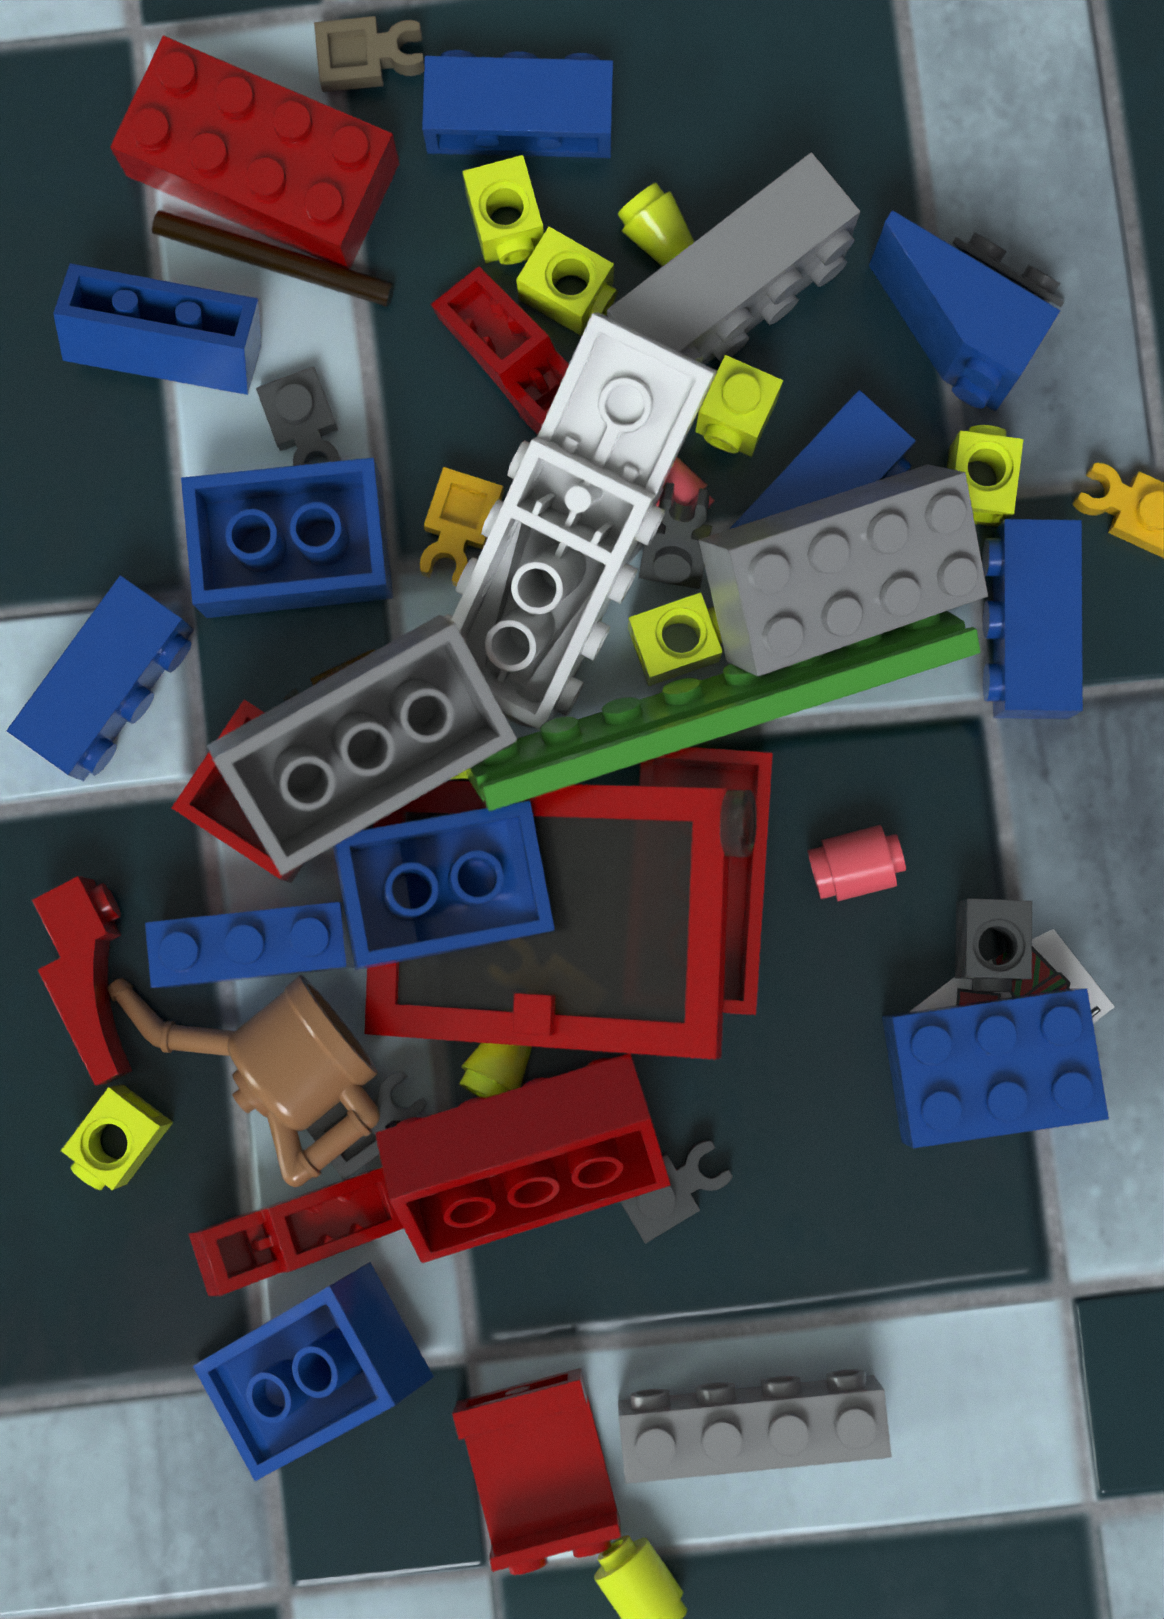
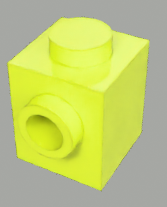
(737, 406)

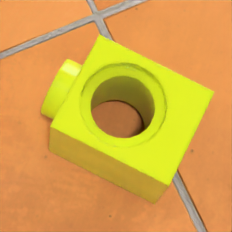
(499, 186)
(560, 257)
(1003, 454)
(656, 658)
(139, 1121)

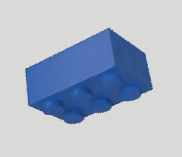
(287, 538)
(995, 1067)

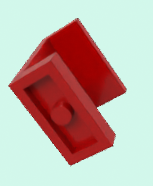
(539, 1471)

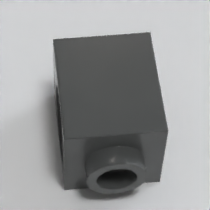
(1009, 918)

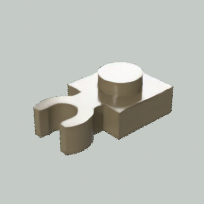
(355, 53)

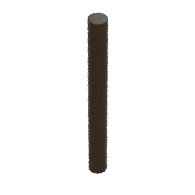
(273, 258)

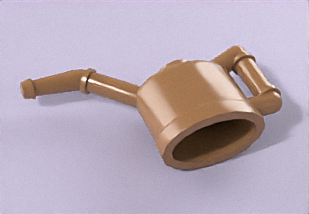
(291, 1068)

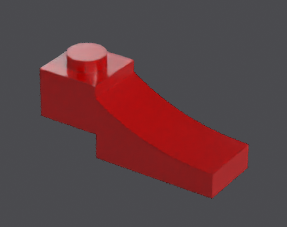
(504, 343)
(81, 927)
(294, 1232)

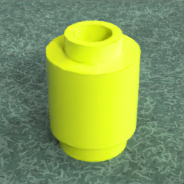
(638, 1581)

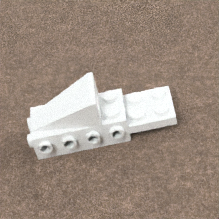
(576, 518)

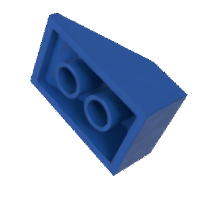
(961, 312)
(442, 885)
(313, 1372)

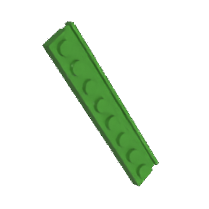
(706, 709)

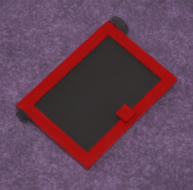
(635, 920)

